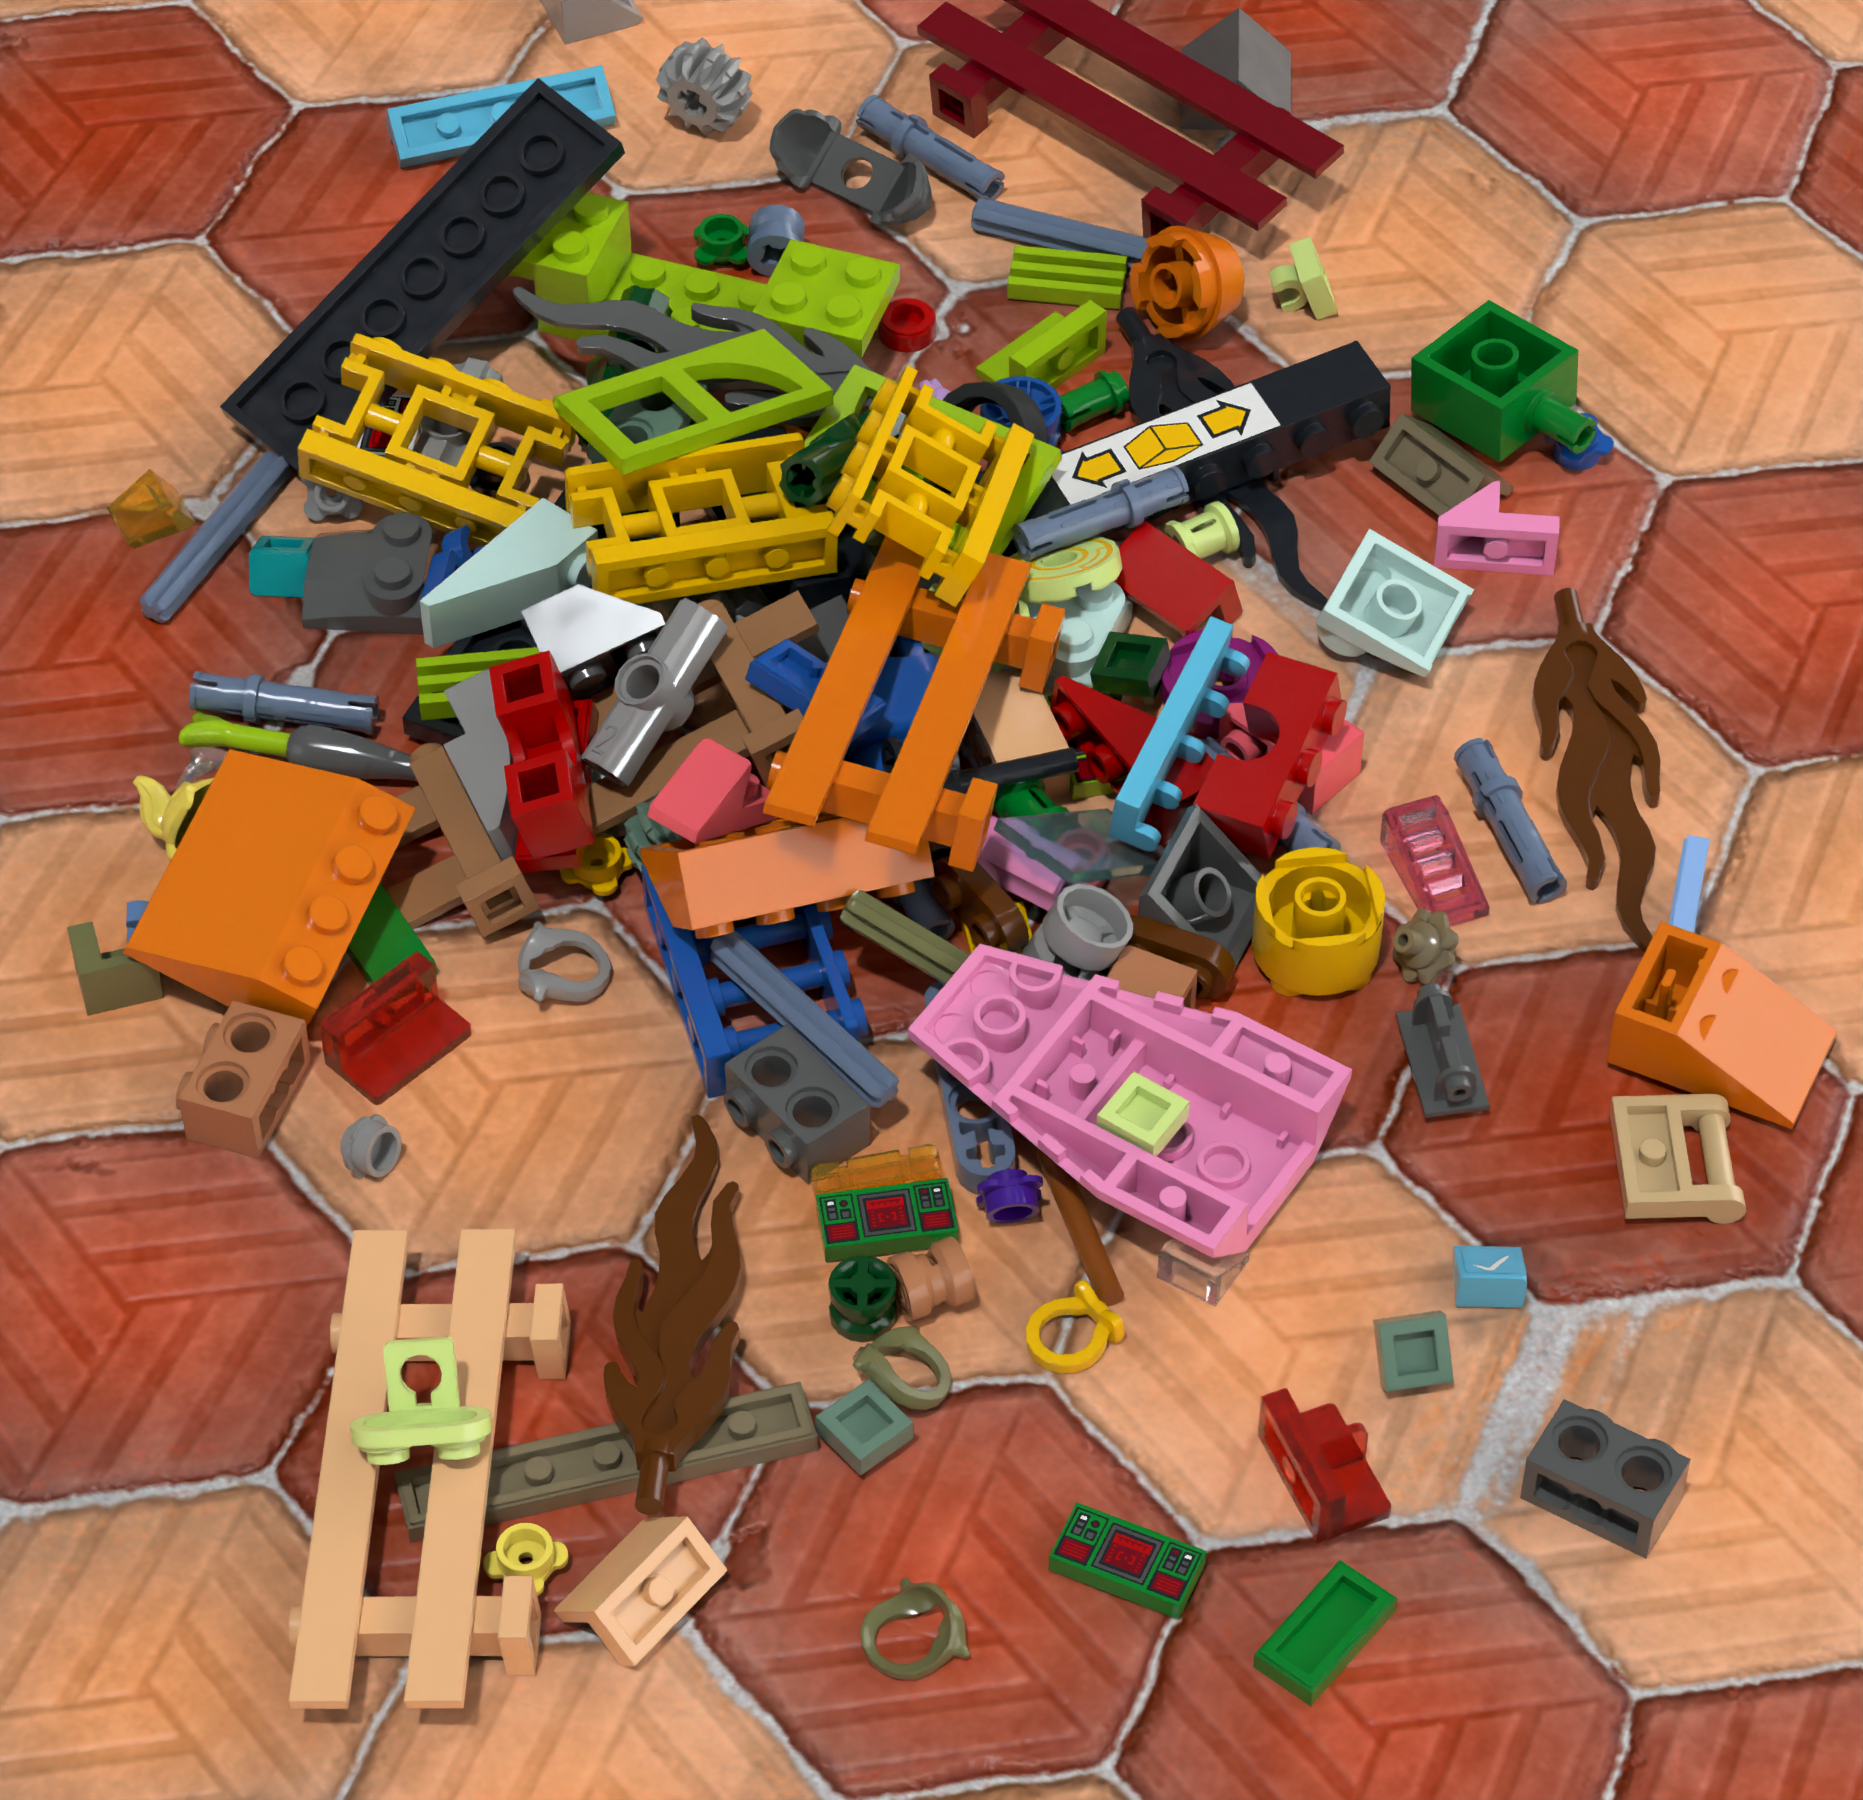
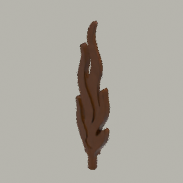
(1595, 770)
(663, 1341)

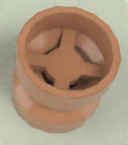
(932, 1278)

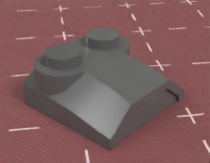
(370, 577)

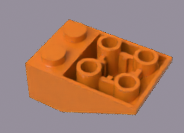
(1718, 1028)

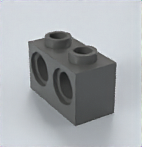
(796, 1103)
(1599, 1489)

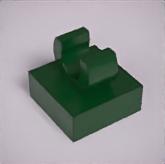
(1130, 666)

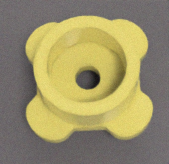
(521, 1542)

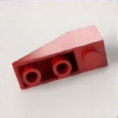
(1112, 740)

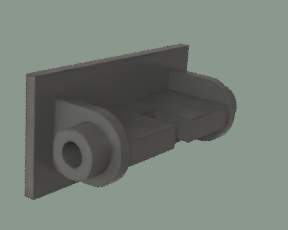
(1441, 1055)

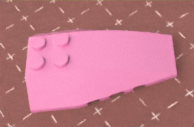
(1060, 1047)

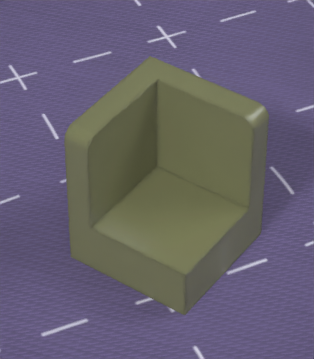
(110, 978)

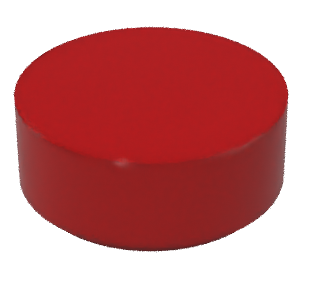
(907, 325)

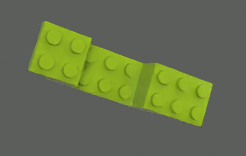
(811, 287)

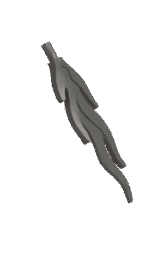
(829, 361)

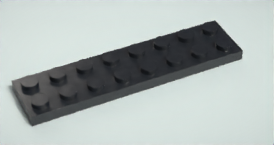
(431, 264)

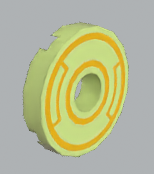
(1060, 571)

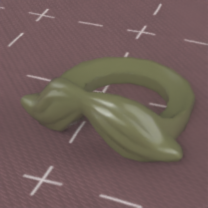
(873, 1364)
(911, 1601)

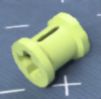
(1206, 532)

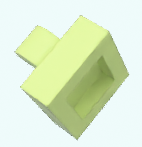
(1304, 282)
(1144, 1114)

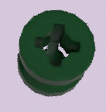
(854, 1286)

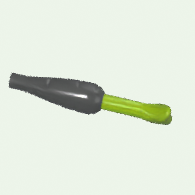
(306, 746)

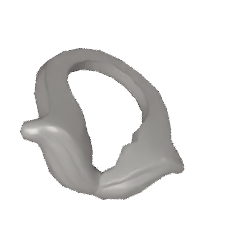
(549, 985)

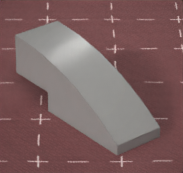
(481, 759)

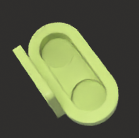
(441, 1424)

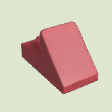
(711, 795)

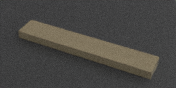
(602, 1464)

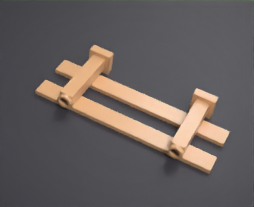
(446, 1616)

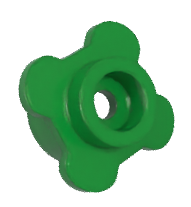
(721, 241)

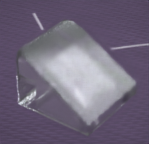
(1197, 1272)

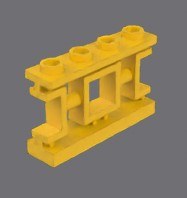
(418, 483)
(915, 510)
(706, 554)

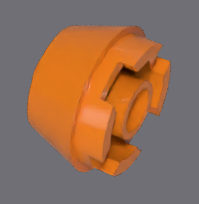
(1187, 282)

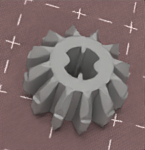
(704, 86)

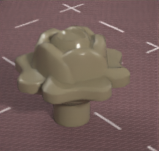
(1425, 946)

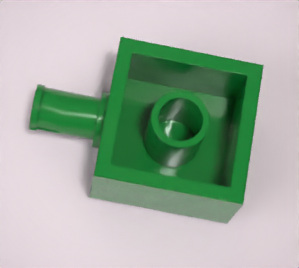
(1500, 384)

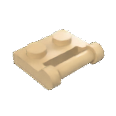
(1656, 1162)

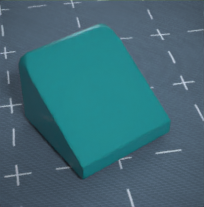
(279, 566)

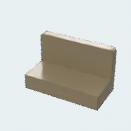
(1432, 465)

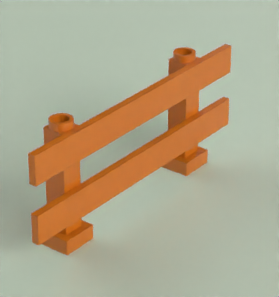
(974, 634)

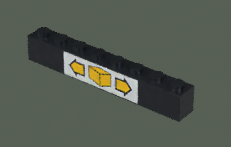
(1232, 433)

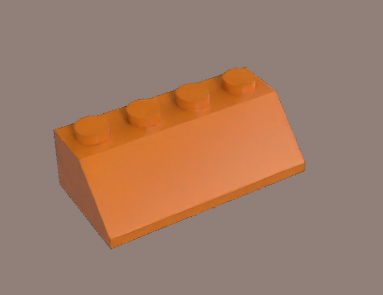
(774, 870)

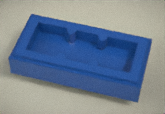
(793, 676)

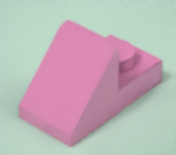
(1486, 540)

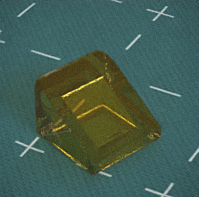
(150, 511)

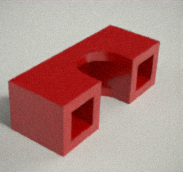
(547, 770)
(1257, 798)

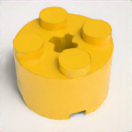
(1318, 923)

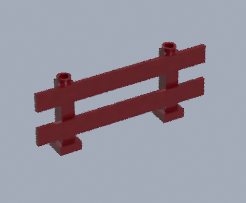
(1204, 180)

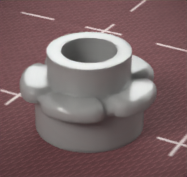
(370, 1147)

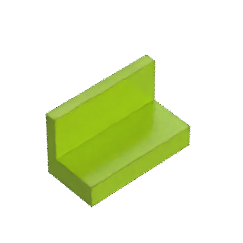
(1051, 348)

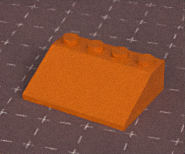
(270, 883)

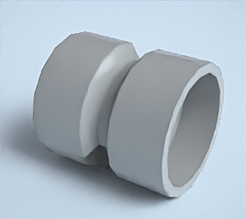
(1082, 932)

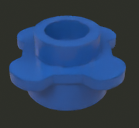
(1600, 446)

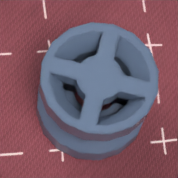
(769, 235)

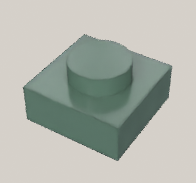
(1413, 1350)
(864, 1427)

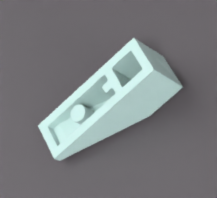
(512, 572)

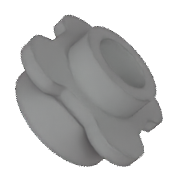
(322, 504)

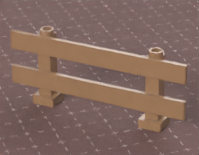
(496, 888)

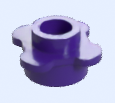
(1010, 1196)

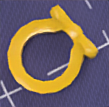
(1085, 1301)

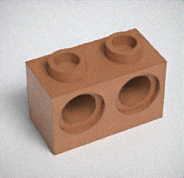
(244, 1079)

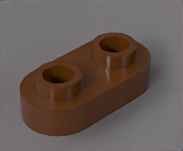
(980, 904)
(1190, 949)

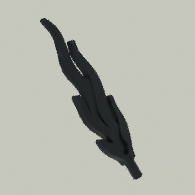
(1171, 378)

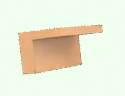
(644, 1586)

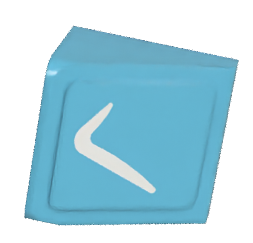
(1489, 1276)

